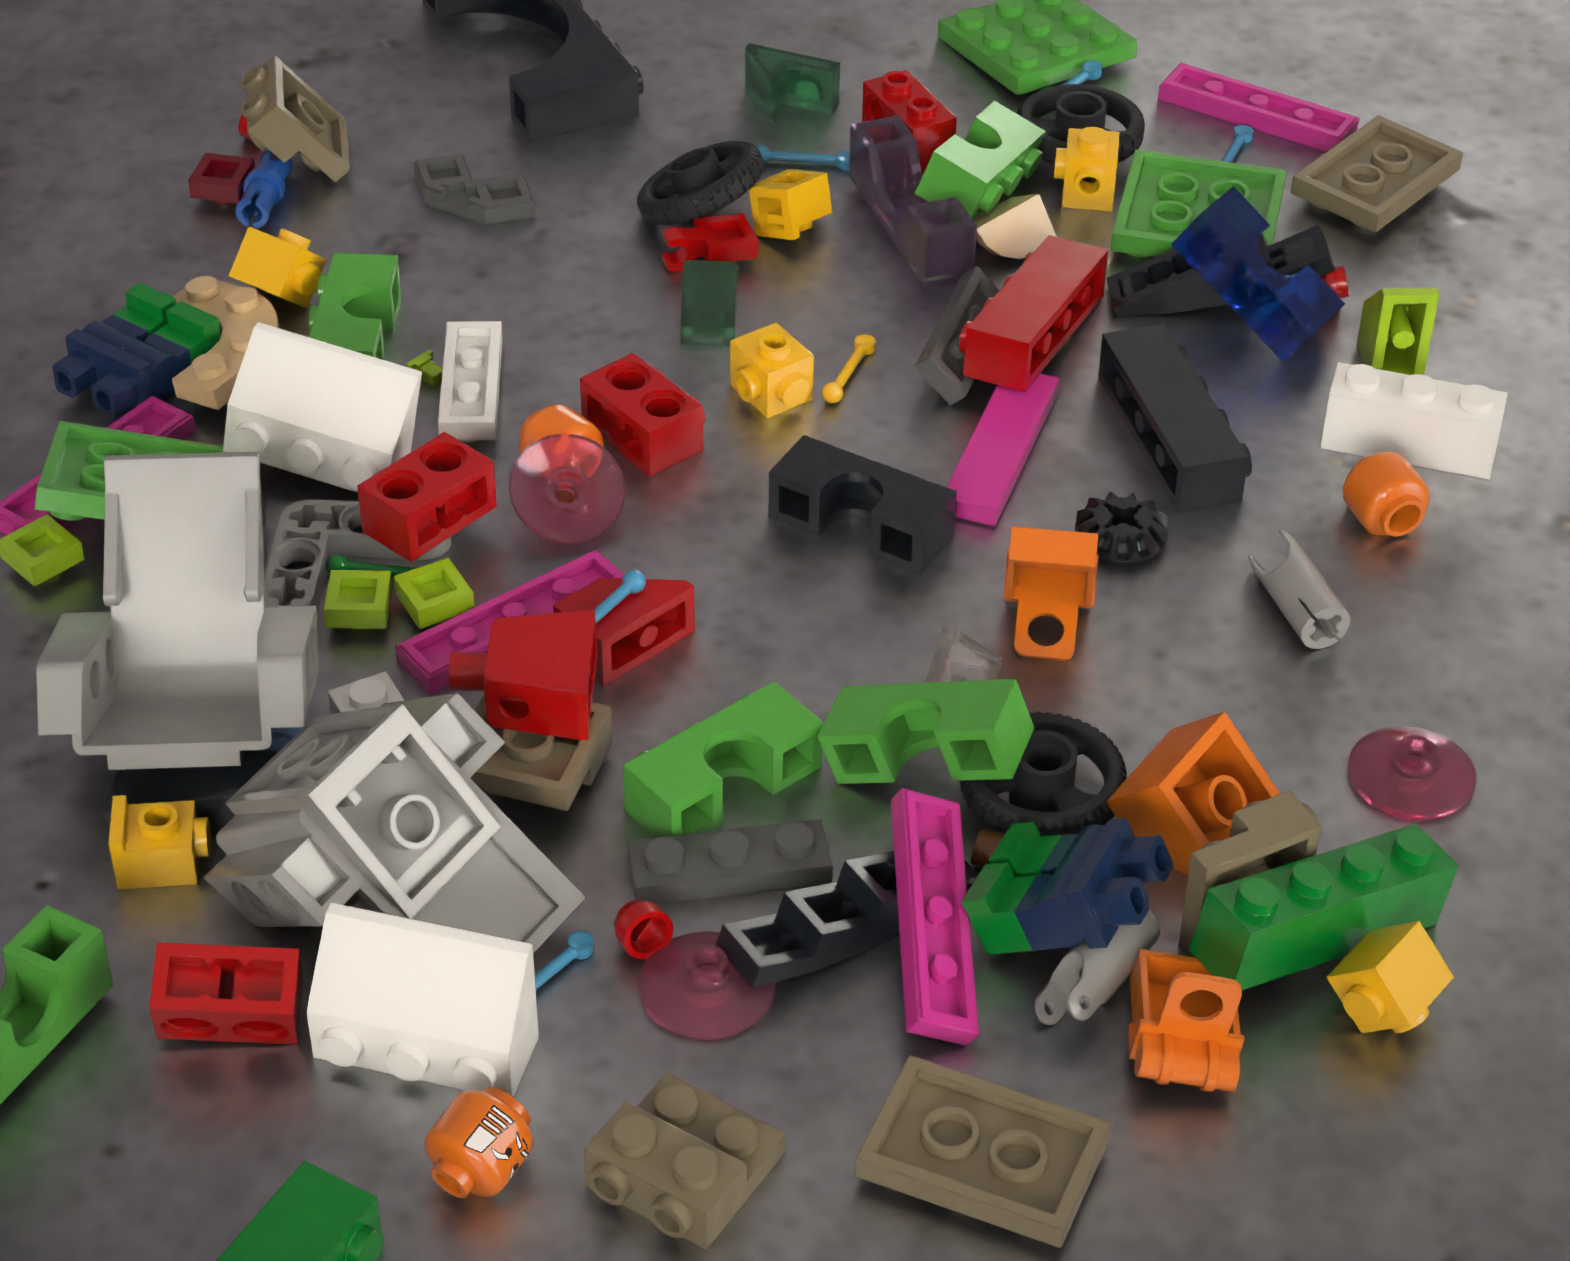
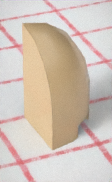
(1014, 227)

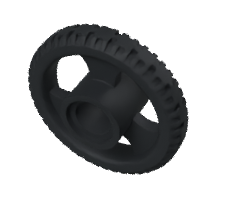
(1078, 108)
(702, 180)
(1046, 779)

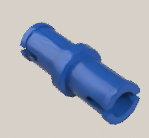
(263, 190)

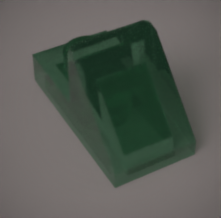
(790, 78)
(709, 302)

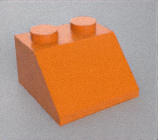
(1192, 787)

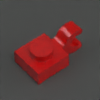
(712, 237)

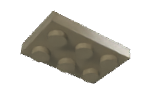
(1376, 173)
(984, 1150)

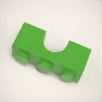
(986, 163)
(357, 302)
(880, 727)
(757, 737)
(50, 983)

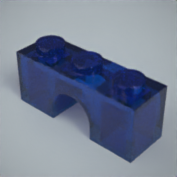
(1274, 305)

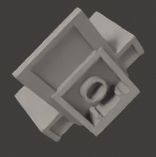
(190, 652)
(388, 813)

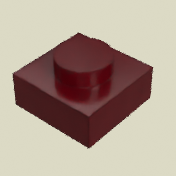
(220, 178)

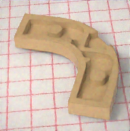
(239, 309)

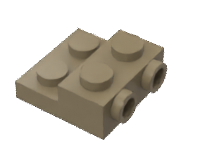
(291, 117)
(545, 767)
(1260, 839)
(682, 1159)

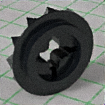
(1124, 541)

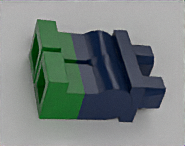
(135, 350)
(1064, 887)

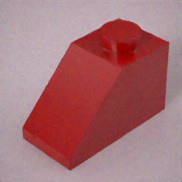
(636, 626)

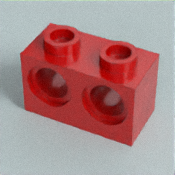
(917, 107)
(642, 414)
(427, 496)
(226, 993)

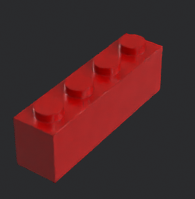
(1034, 313)

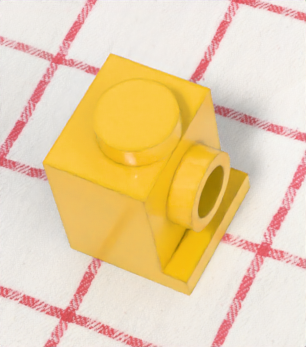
(789, 203)
(157, 843)

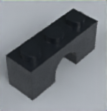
(826, 483)

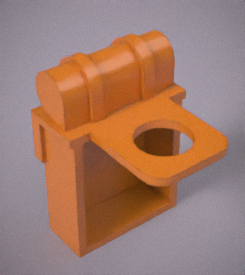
(1052, 577)
(1184, 1023)

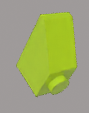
(1398, 329)

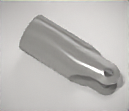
(1304, 597)
(1095, 973)

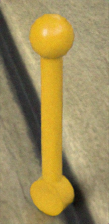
(863, 345)

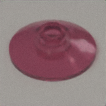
(570, 465)
(1411, 773)
(698, 991)

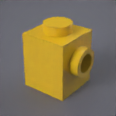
(1088, 168)
(278, 265)
(771, 370)
(1390, 978)

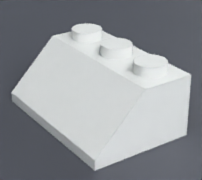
(320, 408)
(1416, 416)
(422, 1001)

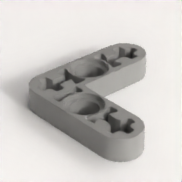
(308, 535)

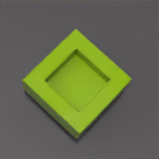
(41, 550)
(433, 593)
(358, 599)

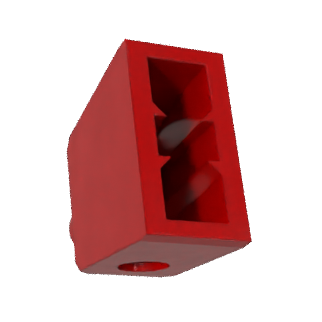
(535, 673)

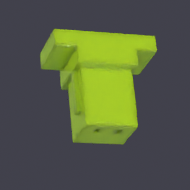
(430, 371)

